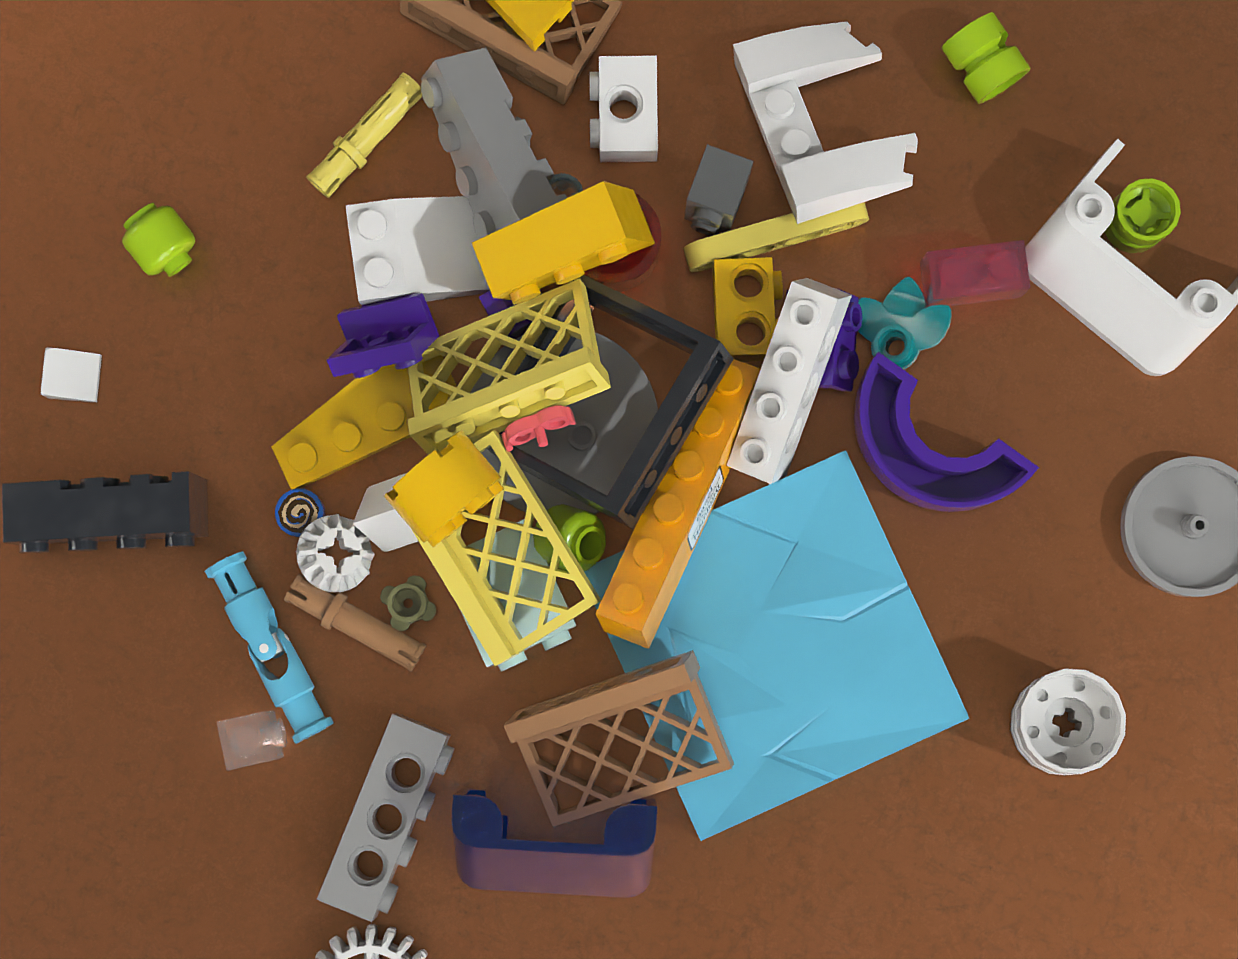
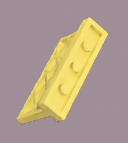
(510, 396)
(468, 580)

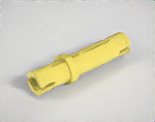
(358, 143)

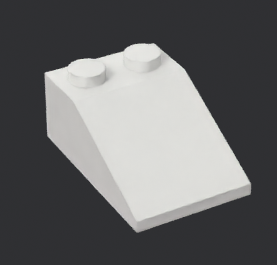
(414, 248)

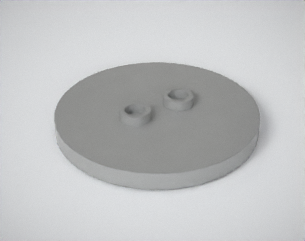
(604, 431)

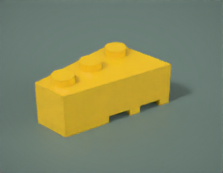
(562, 242)

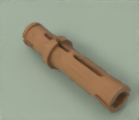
(354, 622)

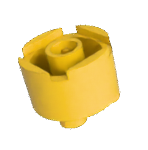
(443, 487)

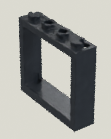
(670, 424)

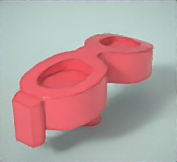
(533, 426)

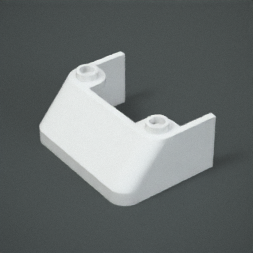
(1111, 292)

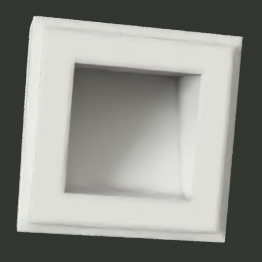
(70, 375)

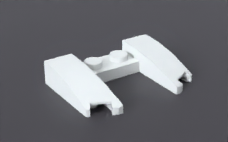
(815, 179)

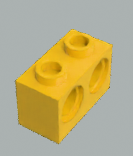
(734, 309)

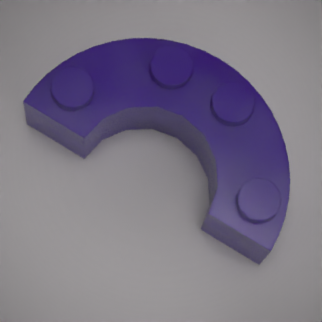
(910, 466)

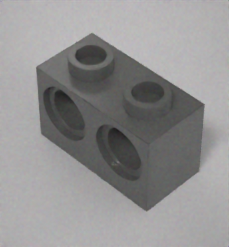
(717, 191)

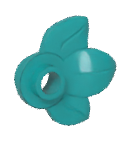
(903, 318)

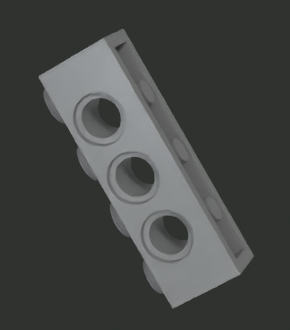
(345, 883)

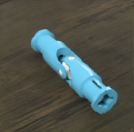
(257, 624)

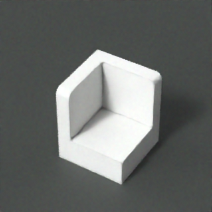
(380, 520)

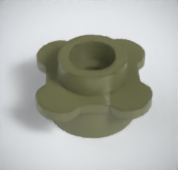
(395, 597)

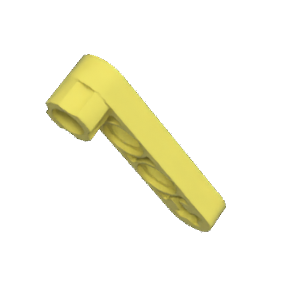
(769, 236)

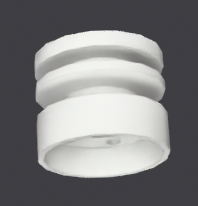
(1089, 704)

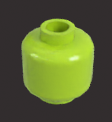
(158, 240)
(580, 530)

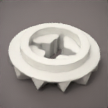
(320, 568)

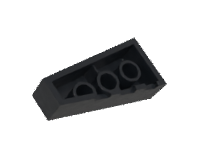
(105, 511)

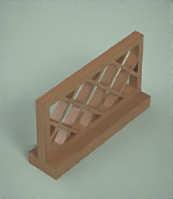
(509, 51)
(607, 699)

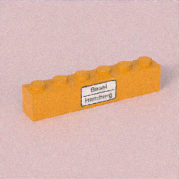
(676, 515)

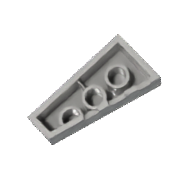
(486, 141)

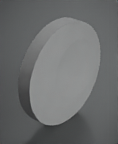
(1184, 526)

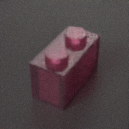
(975, 274)

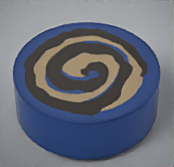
(297, 510)

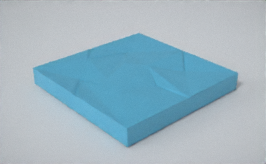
(797, 644)

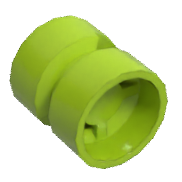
(985, 57)
(1143, 215)

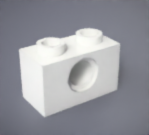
(630, 80)

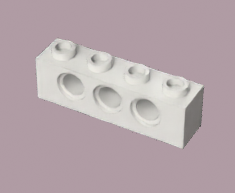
(788, 380)

